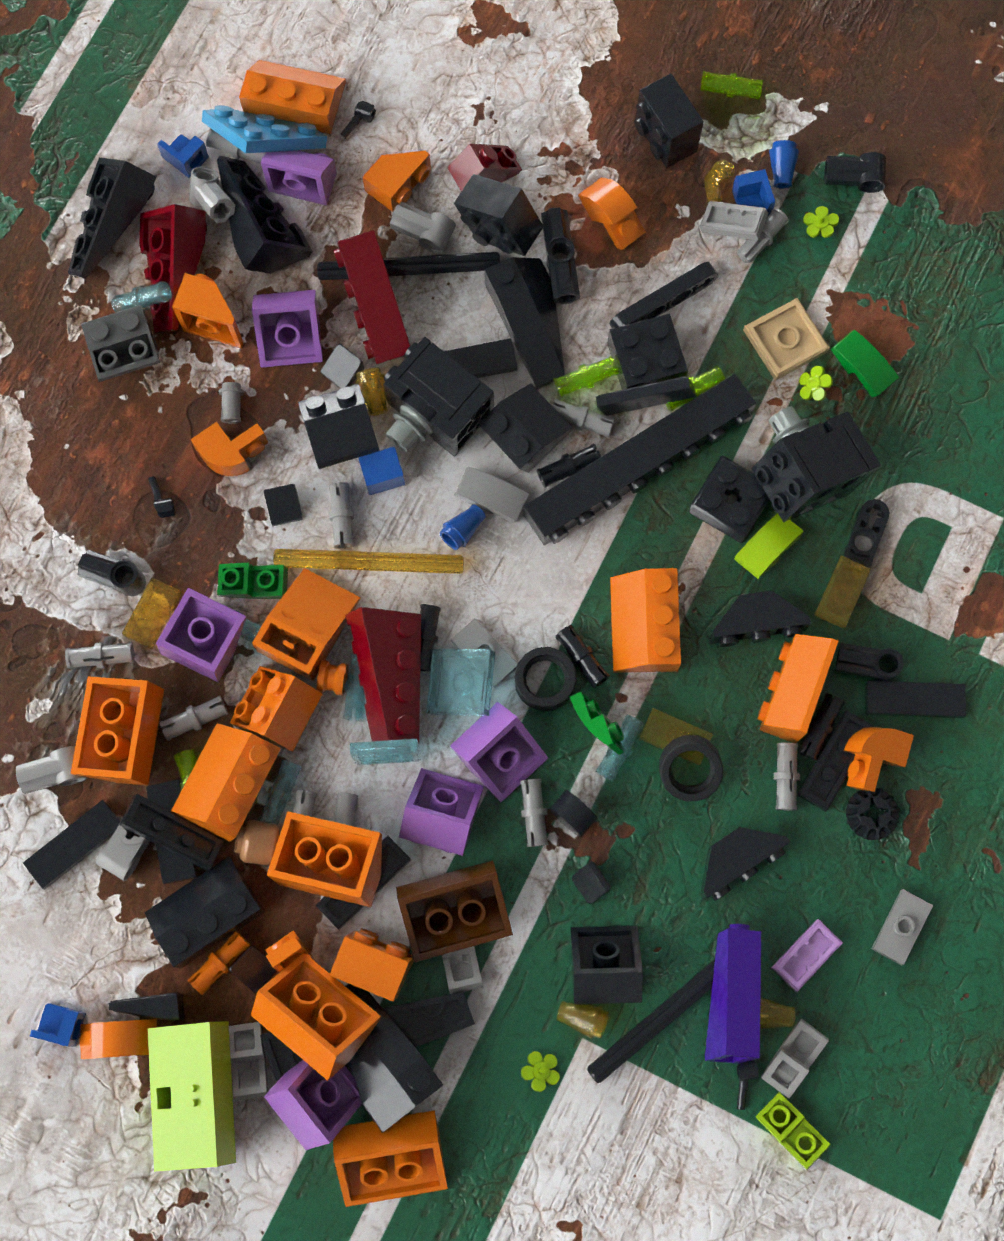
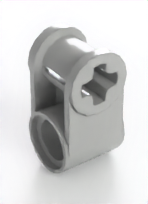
(122, 853)

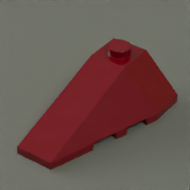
(173, 246)

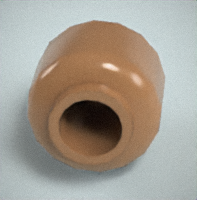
(257, 842)

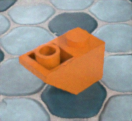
(395, 176)

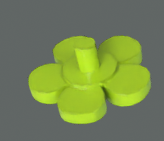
(820, 222)
(815, 383)
(540, 1071)

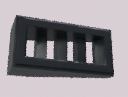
(161, 1006)

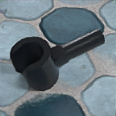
(362, 111)
(165, 506)
(745, 1071)

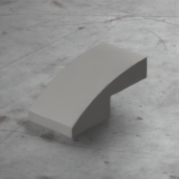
(491, 493)
(462, 970)
(794, 1058)
(248, 1061)

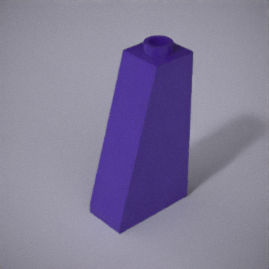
(735, 997)

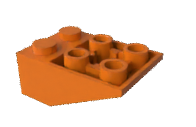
(305, 624)

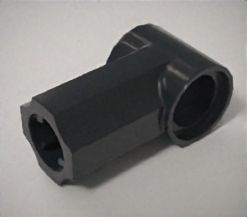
(865, 171)
(110, 572)
(865, 661)

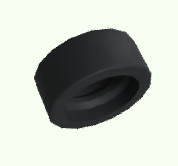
(545, 654)
(691, 792)

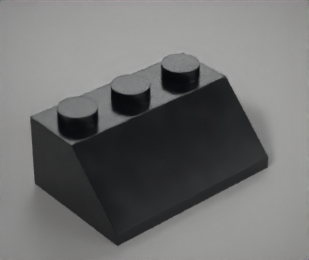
(203, 913)

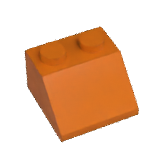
(204, 311)

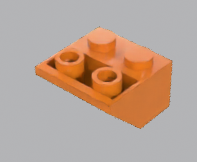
(276, 707)
(372, 964)

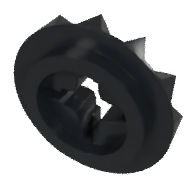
(863, 825)

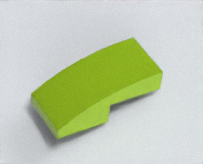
(768, 545)
(793, 1131)

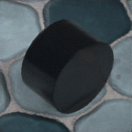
(573, 813)

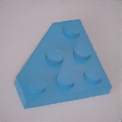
(261, 131)

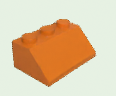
(292, 94)
(645, 621)
(796, 686)
(118, 730)
(225, 781)
(327, 859)
(314, 1015)
(391, 1163)

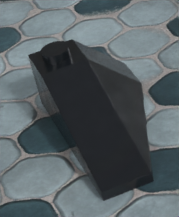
(117, 197)
(257, 227)
(527, 309)
(389, 1070)

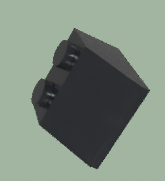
(338, 426)
(525, 427)
(606, 965)

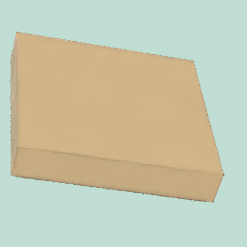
(786, 339)

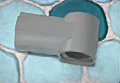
(208, 194)
(429, 229)
(48, 771)

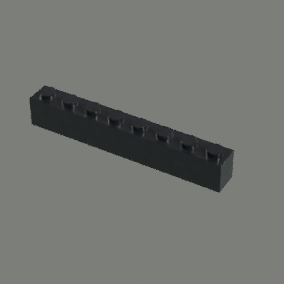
(639, 459)

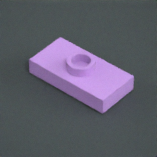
(806, 955)

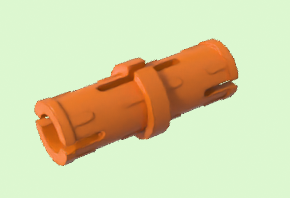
(219, 963)

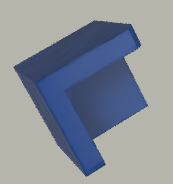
(184, 153)
(754, 190)
(382, 471)
(59, 1025)

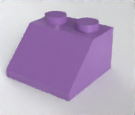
(300, 175)
(287, 328)
(202, 635)
(499, 751)
(441, 811)
(312, 1105)

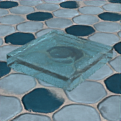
(460, 682)
(385, 752)

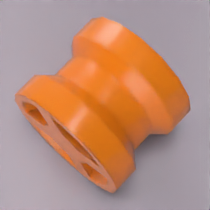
(332, 677)

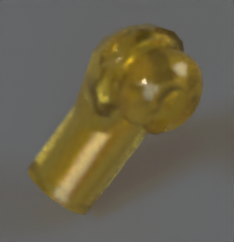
(719, 171)

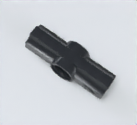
(561, 271)

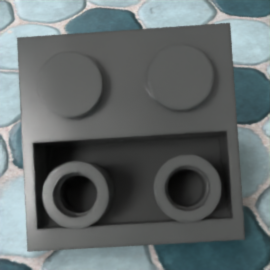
(121, 343)

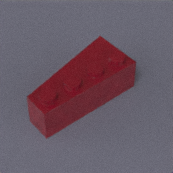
(374, 297)
(389, 668)

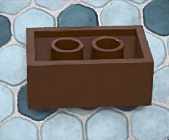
(453, 911)

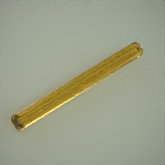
(369, 561)

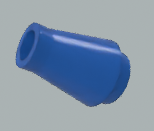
(783, 162)
(461, 528)

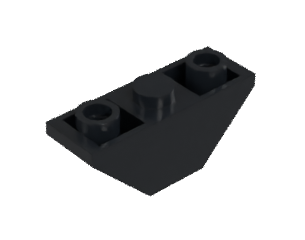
(758, 618)
(737, 857)

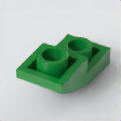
(864, 360)
(251, 581)
(598, 724)

